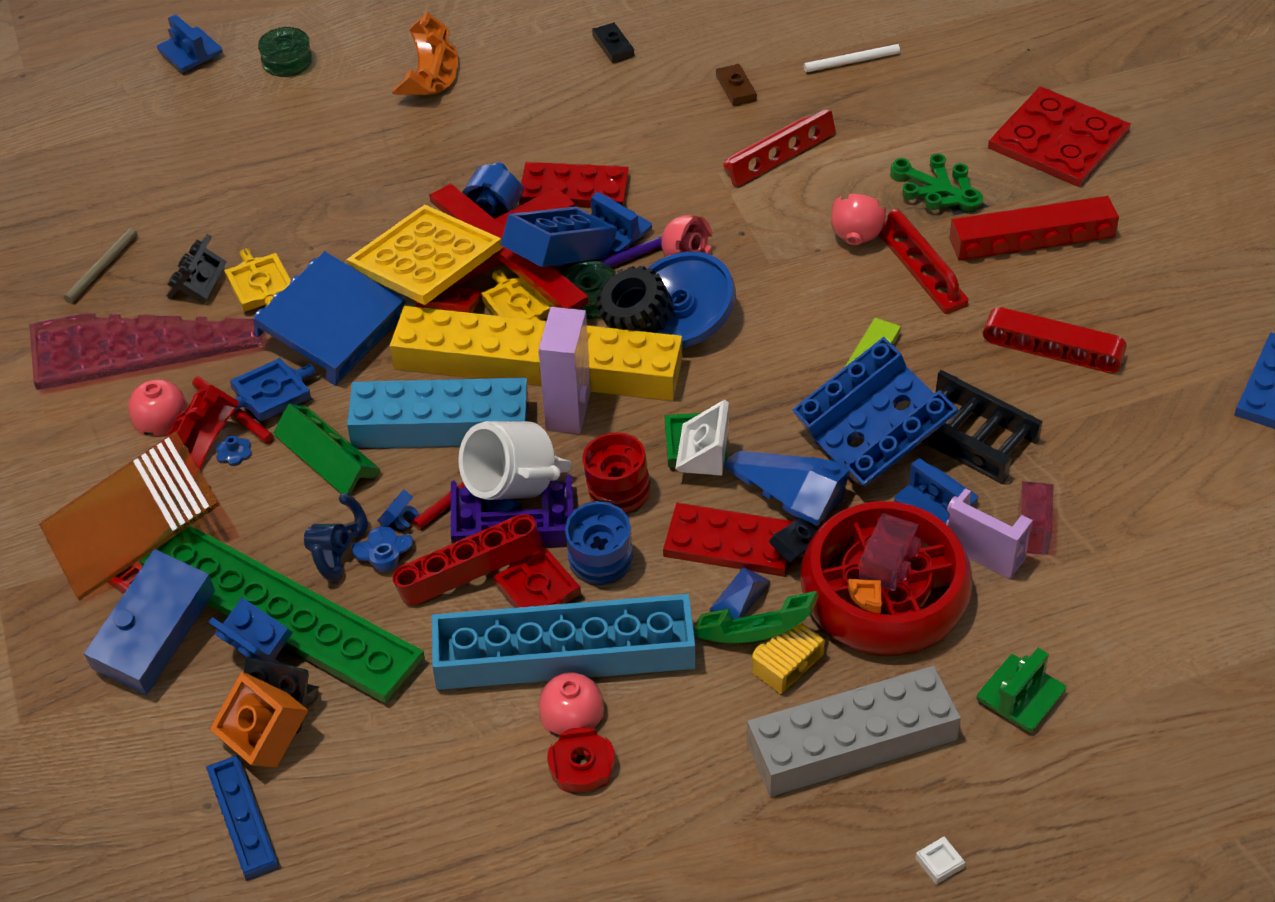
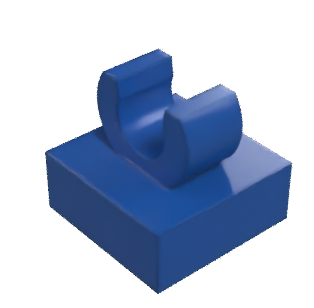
(396, 511)

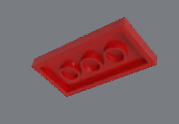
(576, 181)
(725, 539)

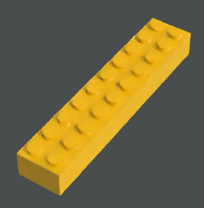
(509, 348)

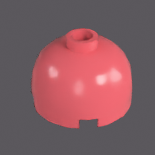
(857, 218)
(686, 235)
(155, 406)
(570, 703)

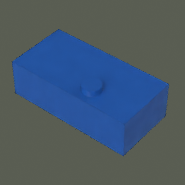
(558, 236)
(150, 622)

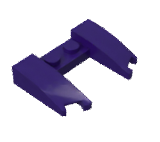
(551, 520)

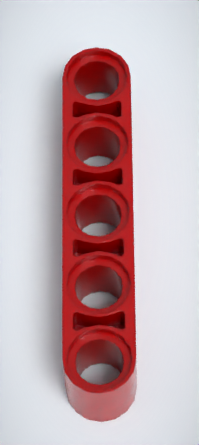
(1055, 339)
(467, 559)

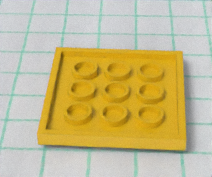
(425, 254)

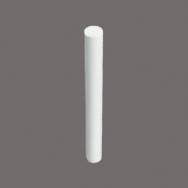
(851, 58)

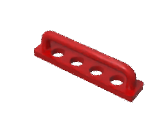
(738, 163)
(899, 226)

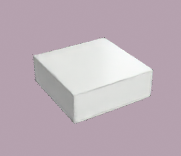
(940, 860)

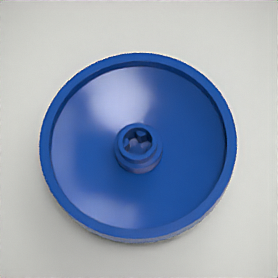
(700, 294)

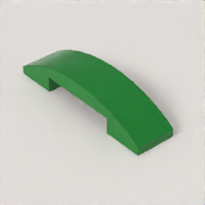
(721, 626)

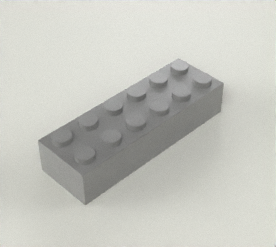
(852, 730)

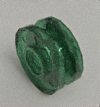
(285, 51)
(588, 278)

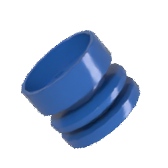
(599, 543)

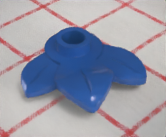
(382, 548)

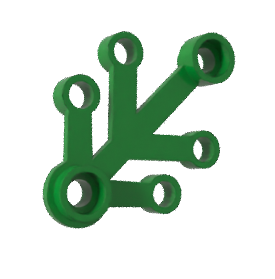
(965, 197)

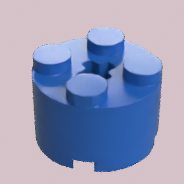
(494, 189)

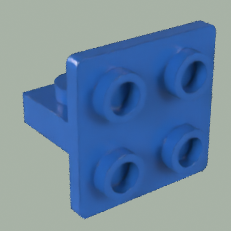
(187, 45)
(629, 224)
(931, 490)
(252, 632)

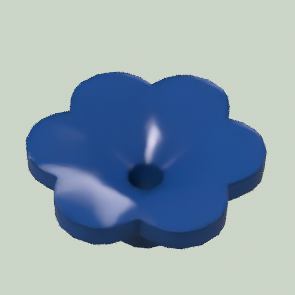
(233, 450)

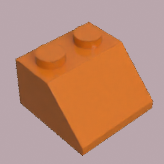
(258, 721)

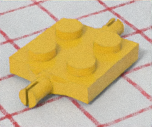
(257, 279)
(515, 299)

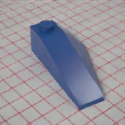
(803, 484)

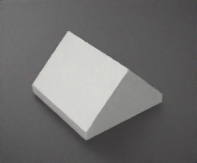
(704, 441)

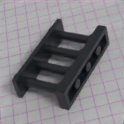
(971, 449)

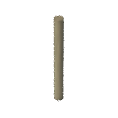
(100, 265)

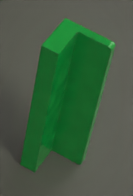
(323, 448)

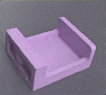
(987, 538)

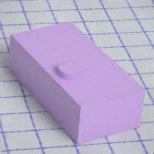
(565, 370)

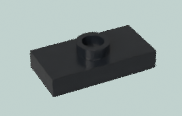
(613, 42)
(793, 539)

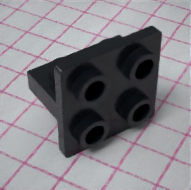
(197, 272)
(284, 677)

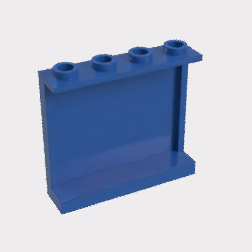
(331, 315)

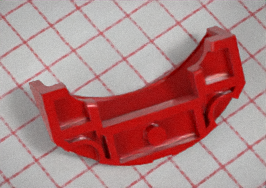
(203, 421)

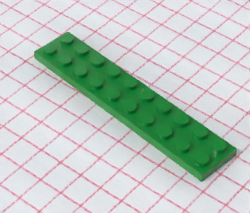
(320, 628)

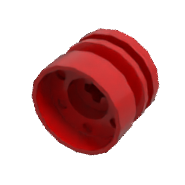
(617, 470)

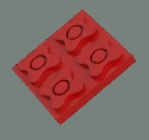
(1059, 136)

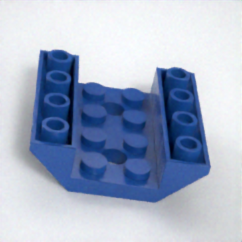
(863, 405)

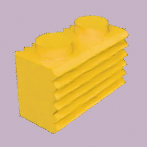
(787, 657)

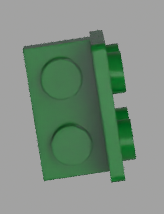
(1022, 690)

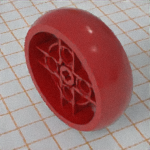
(901, 624)

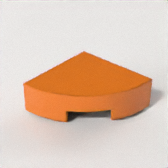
(866, 594)

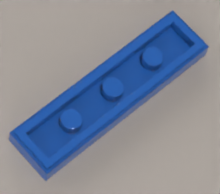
(242, 818)

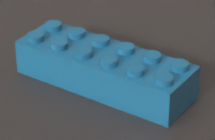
(430, 410)

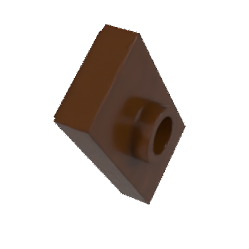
(736, 84)

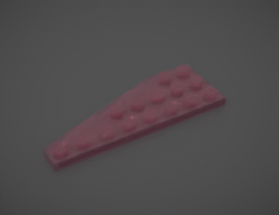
(96, 347)

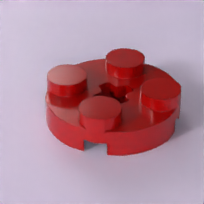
(576, 776)

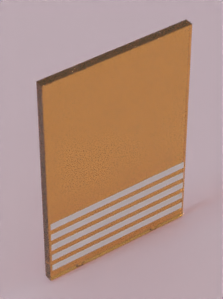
(128, 515)

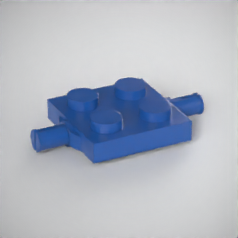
(271, 388)

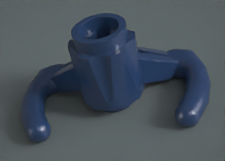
(330, 540)

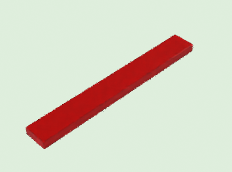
(544, 280)

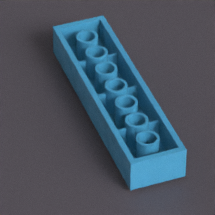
(561, 639)

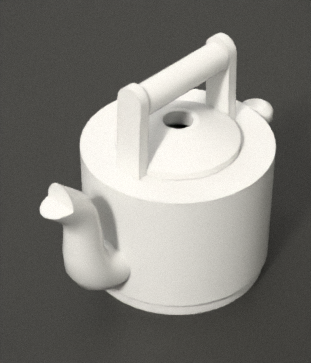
(508, 460)

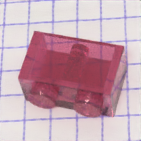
(1037, 505)
(889, 551)

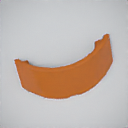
(435, 59)

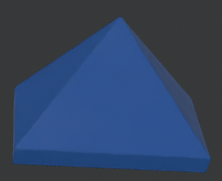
(741, 593)

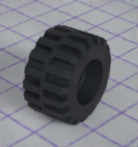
(631, 287)

